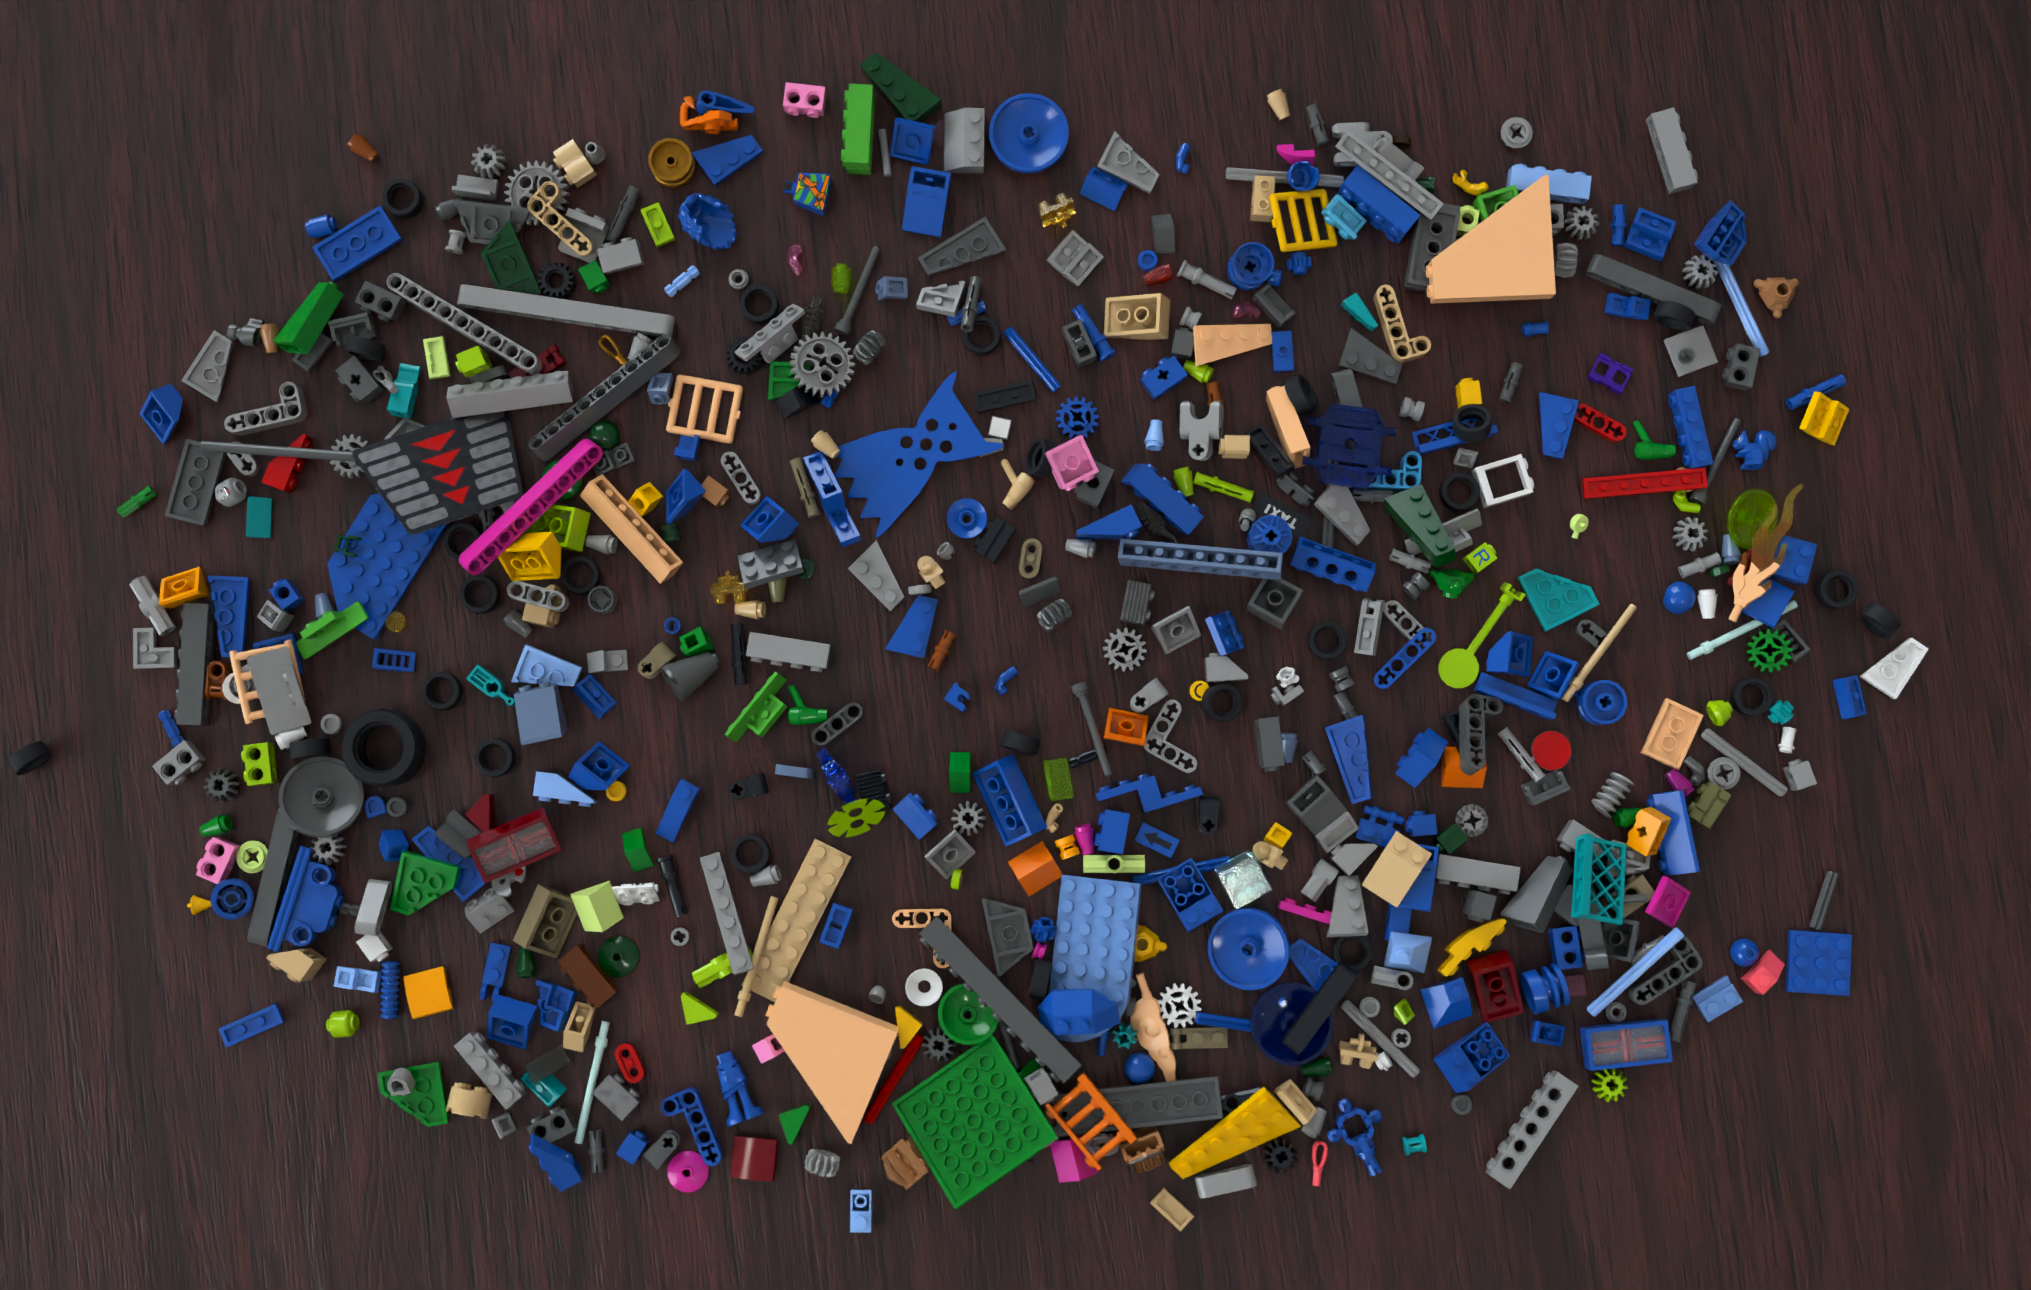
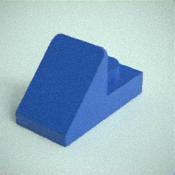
(1547, 1033)

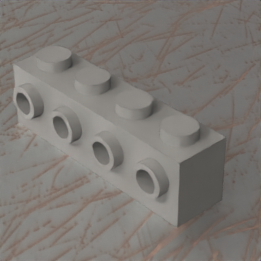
(490, 1069)

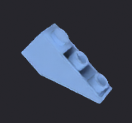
(558, 787)

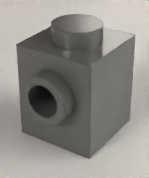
(1182, 344)

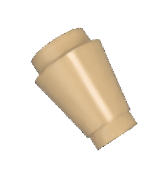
(1279, 104)
(824, 443)
(752, 609)

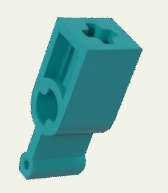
(402, 403)
(490, 680)

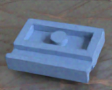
(1716, 998)

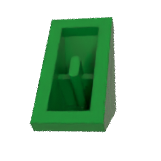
(959, 772)
(637, 850)
(793, 1120)

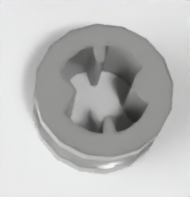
(677, 942)
(1401, 1031)

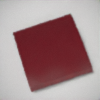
(754, 1158)

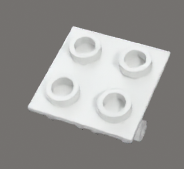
(628, 894)

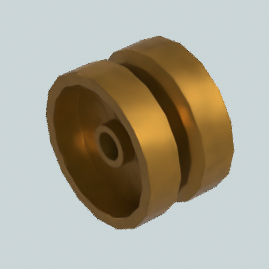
(676, 152)

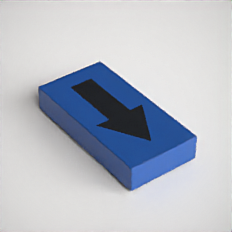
(1156, 840)

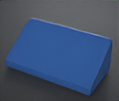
(594, 696)
(1849, 697)

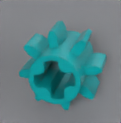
(1780, 712)
(1129, 1031)

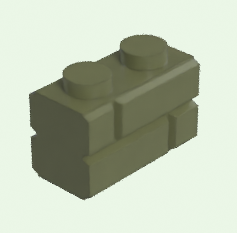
(1707, 804)

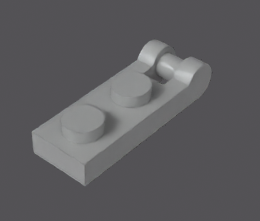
(1369, 627)

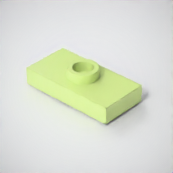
(436, 357)

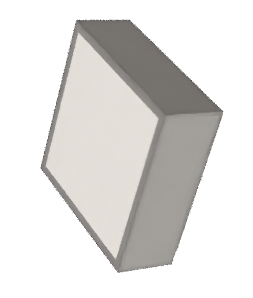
(999, 428)

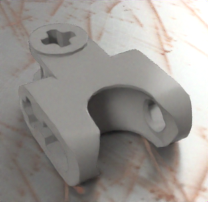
(1362, 131)
(1202, 431)

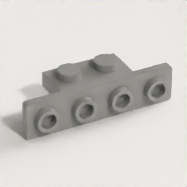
(774, 337)
(1456, 530)

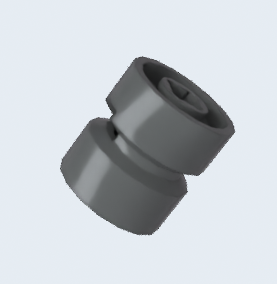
(603, 600)

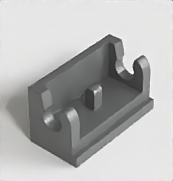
(1273, 306)
(357, 325)
(1546, 788)

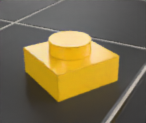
(1278, 836)

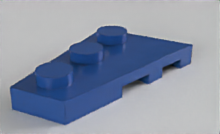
(727, 158)
(915, 629)
(1311, 963)

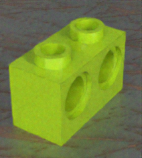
(473, 361)
(266, 763)

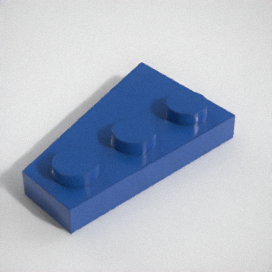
(1556, 423)

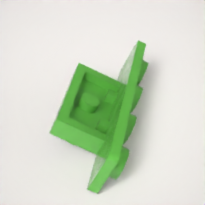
(330, 628)
(761, 711)

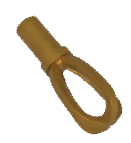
(619, 357)

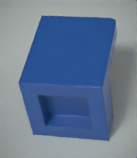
(688, 448)
(392, 844)

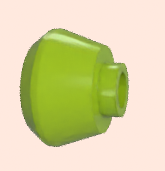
(1719, 711)

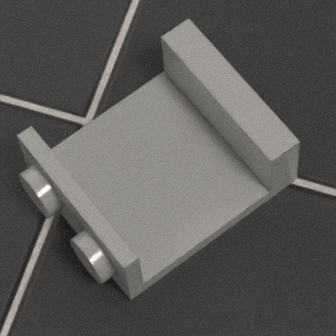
(1398, 159)

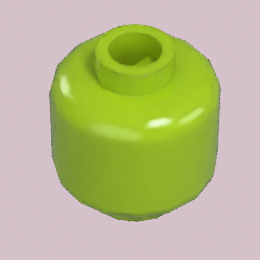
(342, 1023)

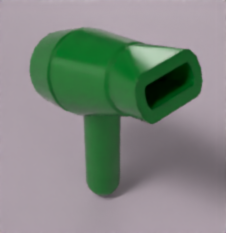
(1649, 450)
(801, 714)

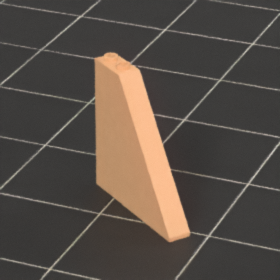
(1502, 256)
(833, 1049)

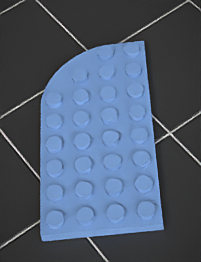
(1095, 940)

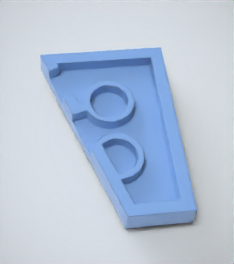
(540, 666)

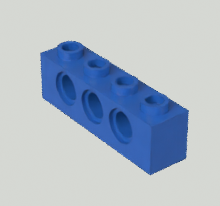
(1326, 555)

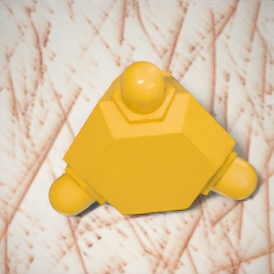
(1147, 944)

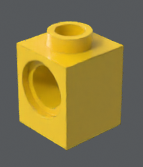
(1468, 392)
(645, 499)

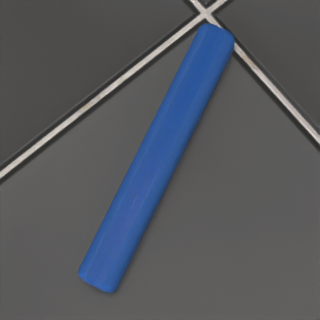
(1032, 359)

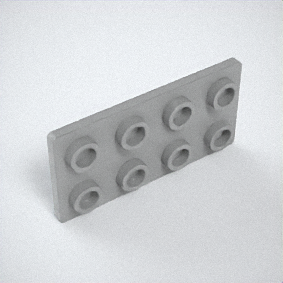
(279, 690)

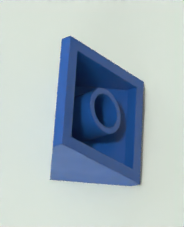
(682, 496)
(1553, 675)

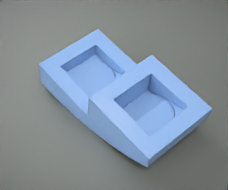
(357, 979)

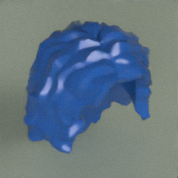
(708, 221)

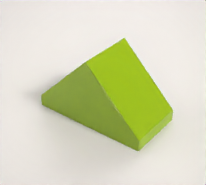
(696, 1010)

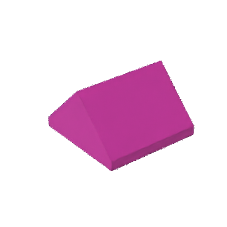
(1070, 1161)

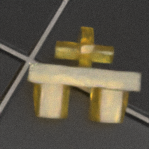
(1056, 213)
(721, 589)

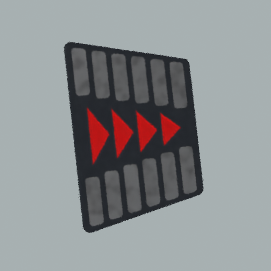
(444, 470)

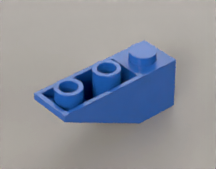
(558, 1163)

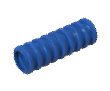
(390, 989)

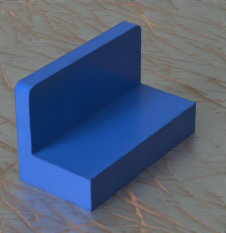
(1103, 188)

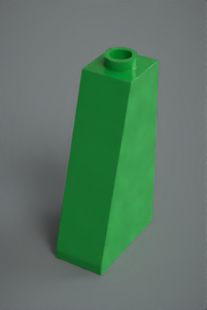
(309, 319)

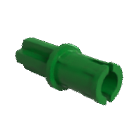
(136, 501)

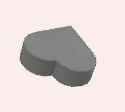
(920, 589)

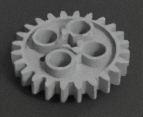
(518, 194)
(813, 379)

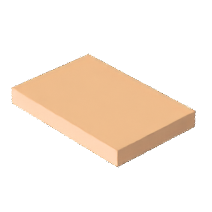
(1672, 734)

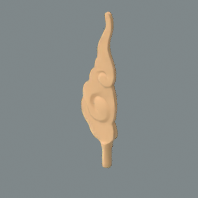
(1152, 1030)

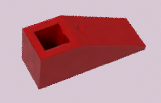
(284, 470)

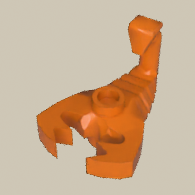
(710, 122)

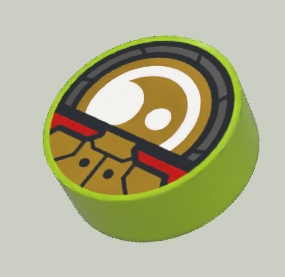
(956, 880)

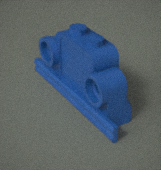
(308, 903)

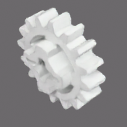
(1184, 996)

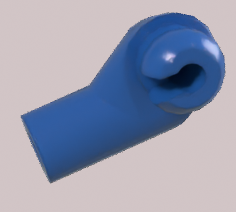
(1180, 158)
(1007, 675)

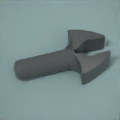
(1630, 898)

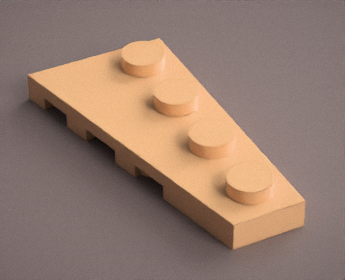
(1224, 341)

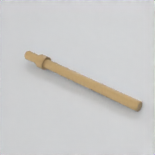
(1577, 682)
(744, 995)

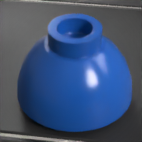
(1744, 952)

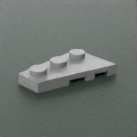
(210, 366)
(1343, 512)
(877, 576)
(1348, 909)

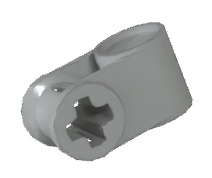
(1151, 694)

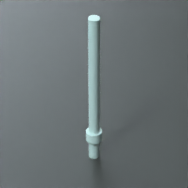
(1708, 647)
(600, 1042)

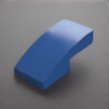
(1627, 307)

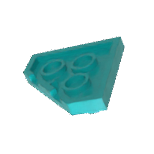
(1556, 597)

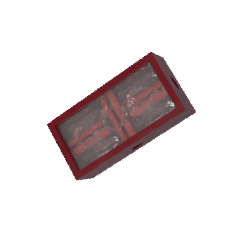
(513, 845)

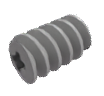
(1611, 794)

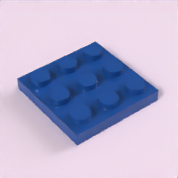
(1818, 962)

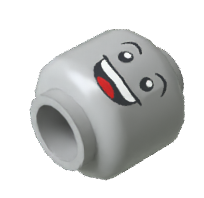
(230, 492)

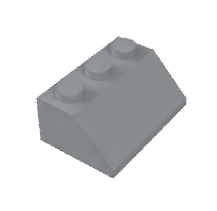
(964, 141)

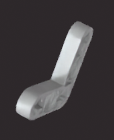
(1161, 737)

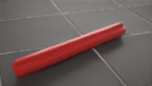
(893, 1079)

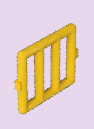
(1277, 222)

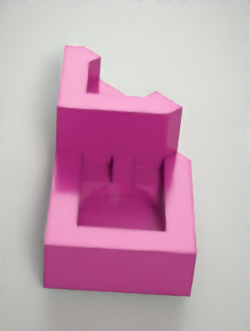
(1291, 156)

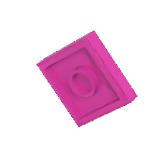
(1668, 901)

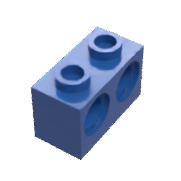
(836, 925)
(1559, 948)

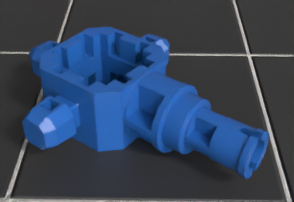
(1361, 1143)

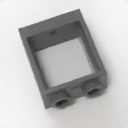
(1269, 743)

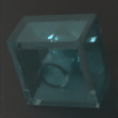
(1242, 879)

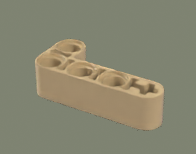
(562, 224)
(1397, 323)

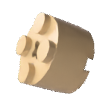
(469, 1101)

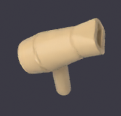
(1019, 488)

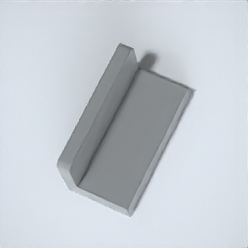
(476, 187)

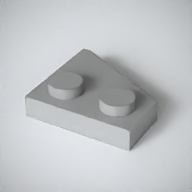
(941, 299)
(1634, 864)

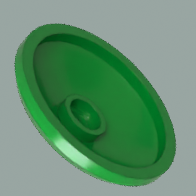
(956, 1026)

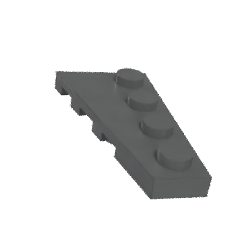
(965, 247)

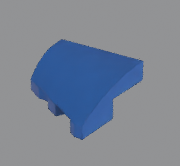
(555, 1004)

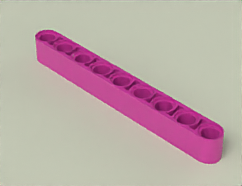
(530, 506)

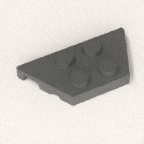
(487, 219)
(1008, 933)

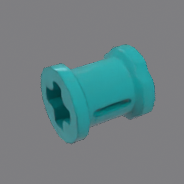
(1410, 1149)

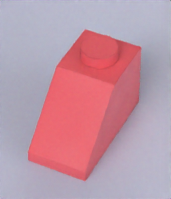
(1764, 973)

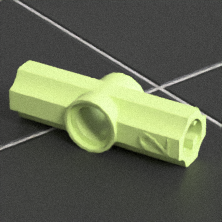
(1127, 864)

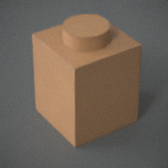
(715, 492)

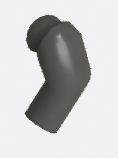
(1698, 774)

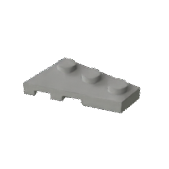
(1126, 165)

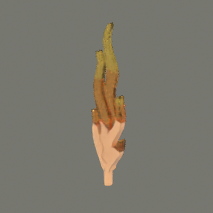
(1763, 564)

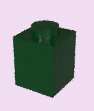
(1450, 839)

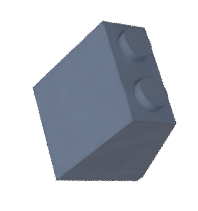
(540, 713)

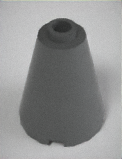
(689, 673)

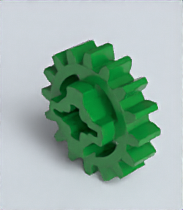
(1780, 650)

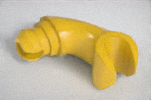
(1474, 189)

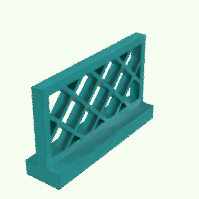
(1583, 874)

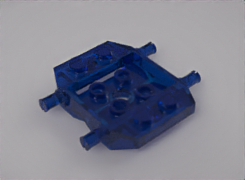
(1332, 446)

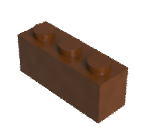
(588, 976)

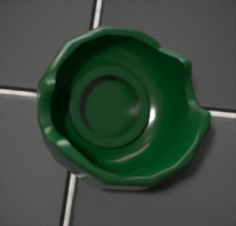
(605, 435)

